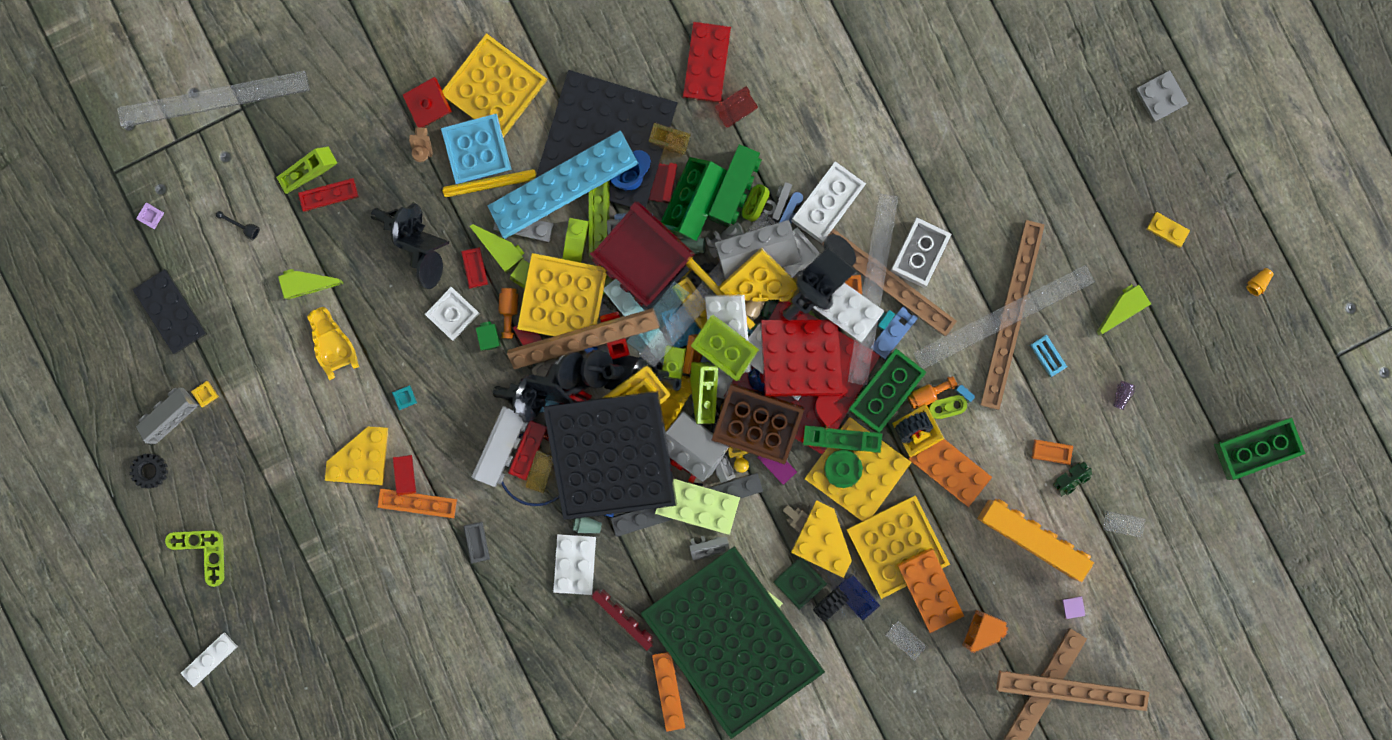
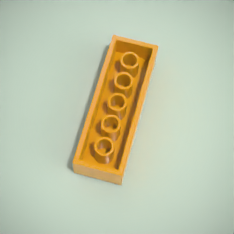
(1035, 540)

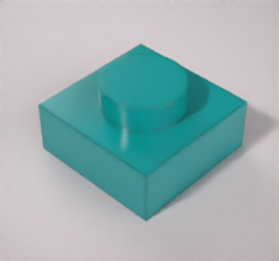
(885, 319)

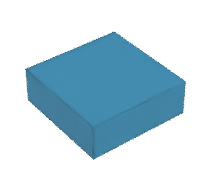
(962, 391)

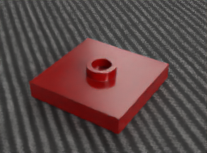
(427, 103)

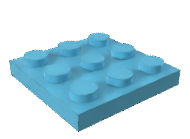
(476, 149)

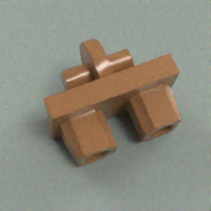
(420, 145)

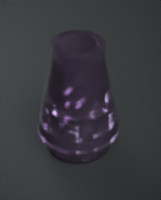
(1123, 394)

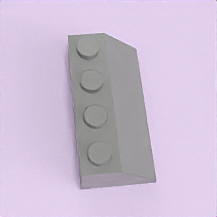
(776, 240)
(499, 448)

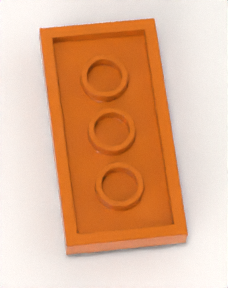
(952, 471)
(930, 590)

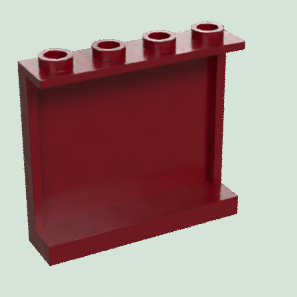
(642, 254)

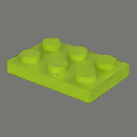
(724, 347)

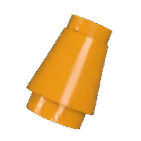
(1259, 283)

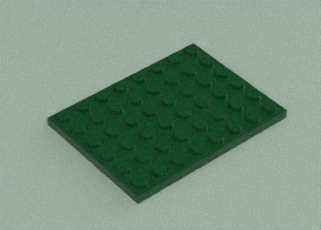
(732, 642)

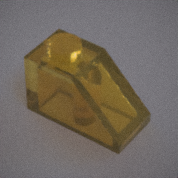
(670, 138)
(540, 472)

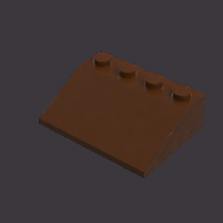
(757, 423)

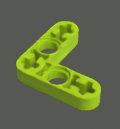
(209, 548)

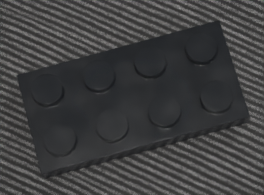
(169, 311)

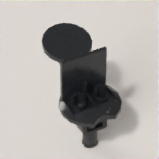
(408, 234)
(822, 277)
(601, 370)
(533, 390)

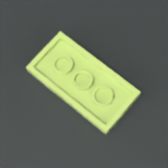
(702, 507)

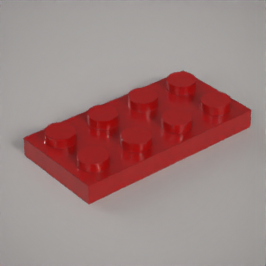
(707, 62)

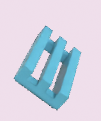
(1056, 370)

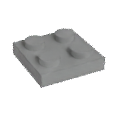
(1161, 96)

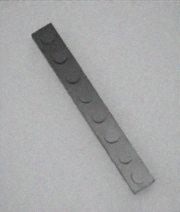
(645, 518)

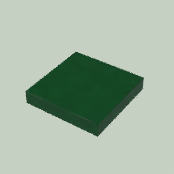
(800, 582)

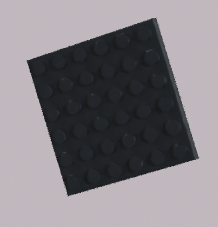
(598, 109)
(610, 455)

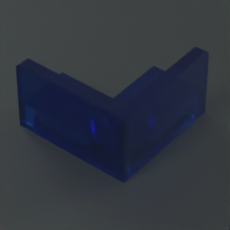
(859, 598)

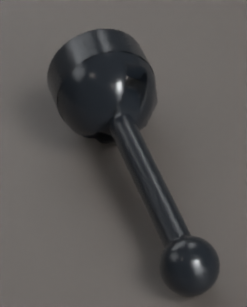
(250, 230)

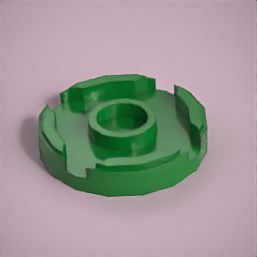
(843, 468)

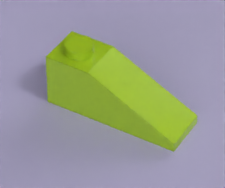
(306, 169)
(575, 240)
(502, 250)
(300, 283)
(1125, 306)
(704, 391)

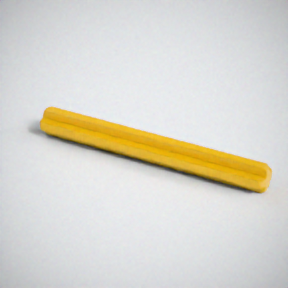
(489, 183)

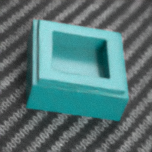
(404, 397)

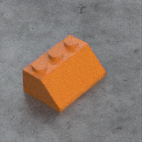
(984, 631)

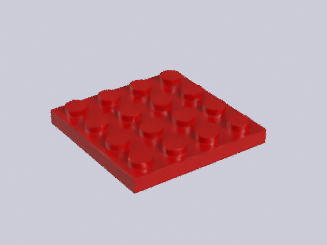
(801, 358)

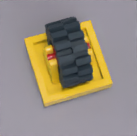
(918, 430)

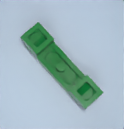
(842, 439)

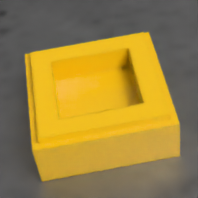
(204, 394)

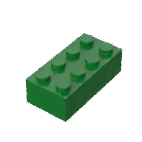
(734, 185)
(693, 198)
(886, 391)
(1259, 449)

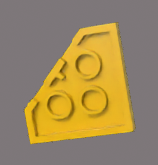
(760, 280)
(361, 459)
(823, 541)

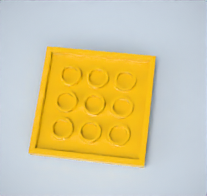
(494, 83)
(560, 296)
(878, 477)
(891, 539)

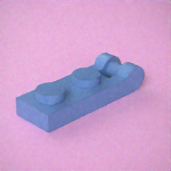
(795, 200)
(893, 333)

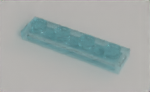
(664, 310)

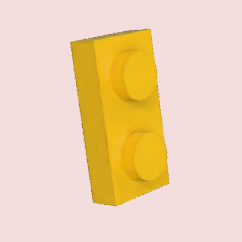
(1168, 229)

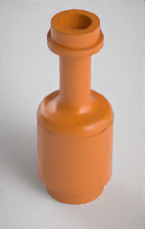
(508, 307)
(928, 394)

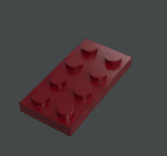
(616, 611)

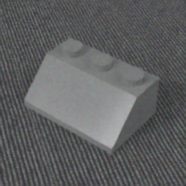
(166, 415)
(693, 447)

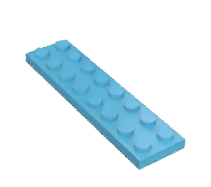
(562, 184)

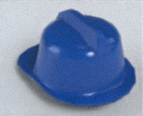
(633, 177)

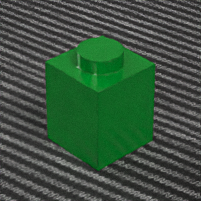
(488, 336)

